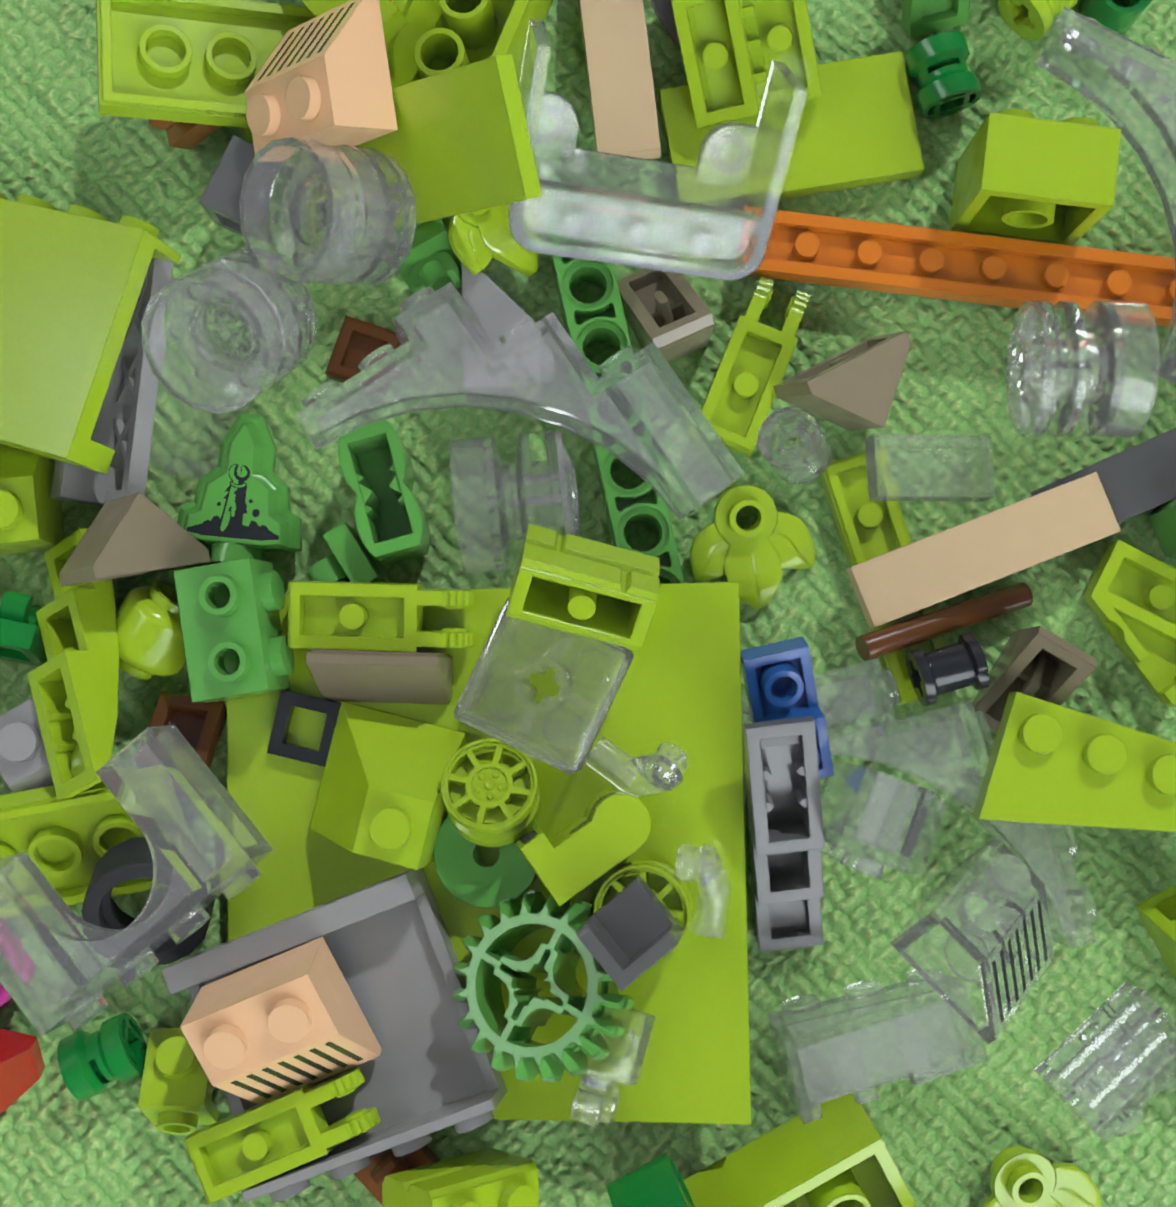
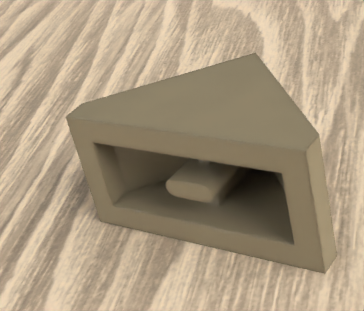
(666, 312)
(852, 386)
(131, 540)
(1034, 665)

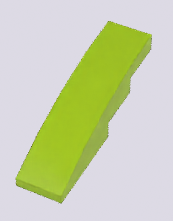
(79, 682)

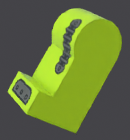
(590, 846)

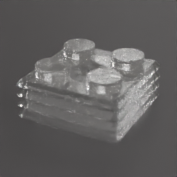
(561, 726)

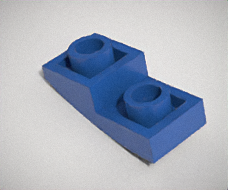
(783, 687)

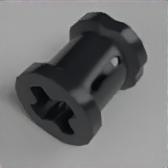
(947, 669)

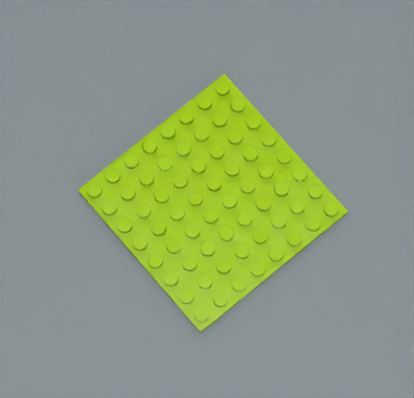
(676, 691)

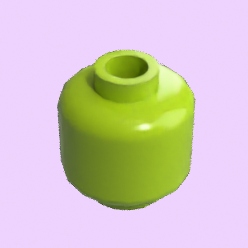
(150, 632)

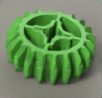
(511, 1030)

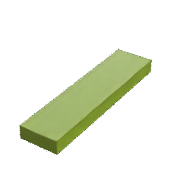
(865, 533)

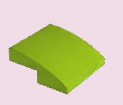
(731, 51)

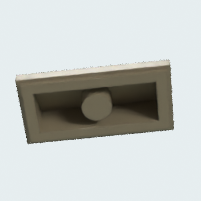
(382, 676)

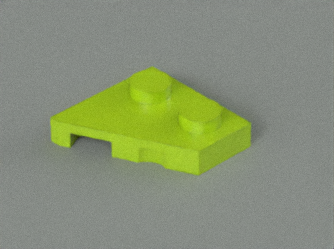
(1138, 608)

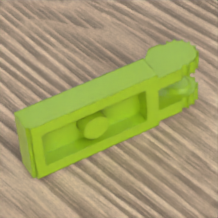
(750, 369)
(371, 616)
(274, 1136)

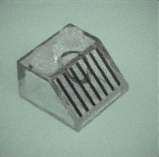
(982, 937)

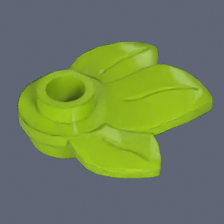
(487, 235)
(753, 553)
(1046, 1184)

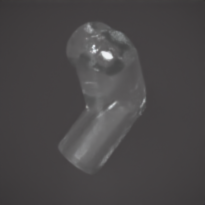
(640, 774)
(712, 888)

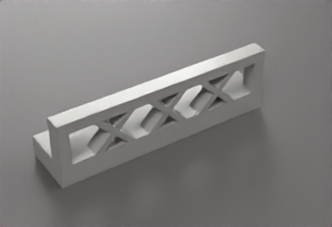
(124, 418)

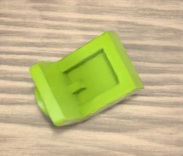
(174, 1085)

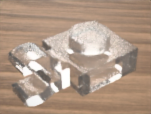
(598, 1089)

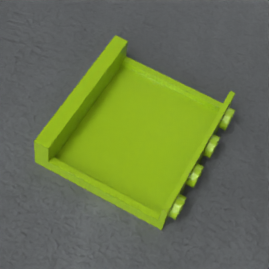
(63, 321)

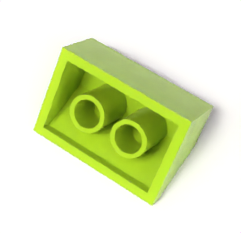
(458, 33)

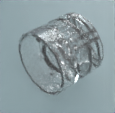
(326, 213)
(226, 333)
(1082, 368)
(500, 500)

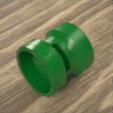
(943, 75)
(103, 1056)

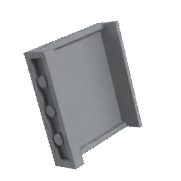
(402, 977)

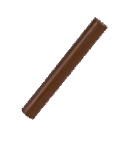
(943, 621)

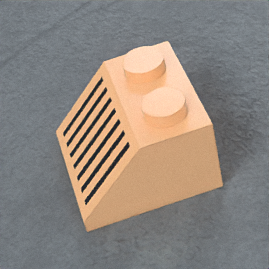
(326, 81)
(279, 1025)

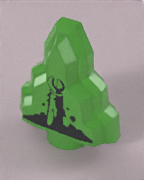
(242, 502)

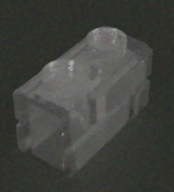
(1114, 1062)

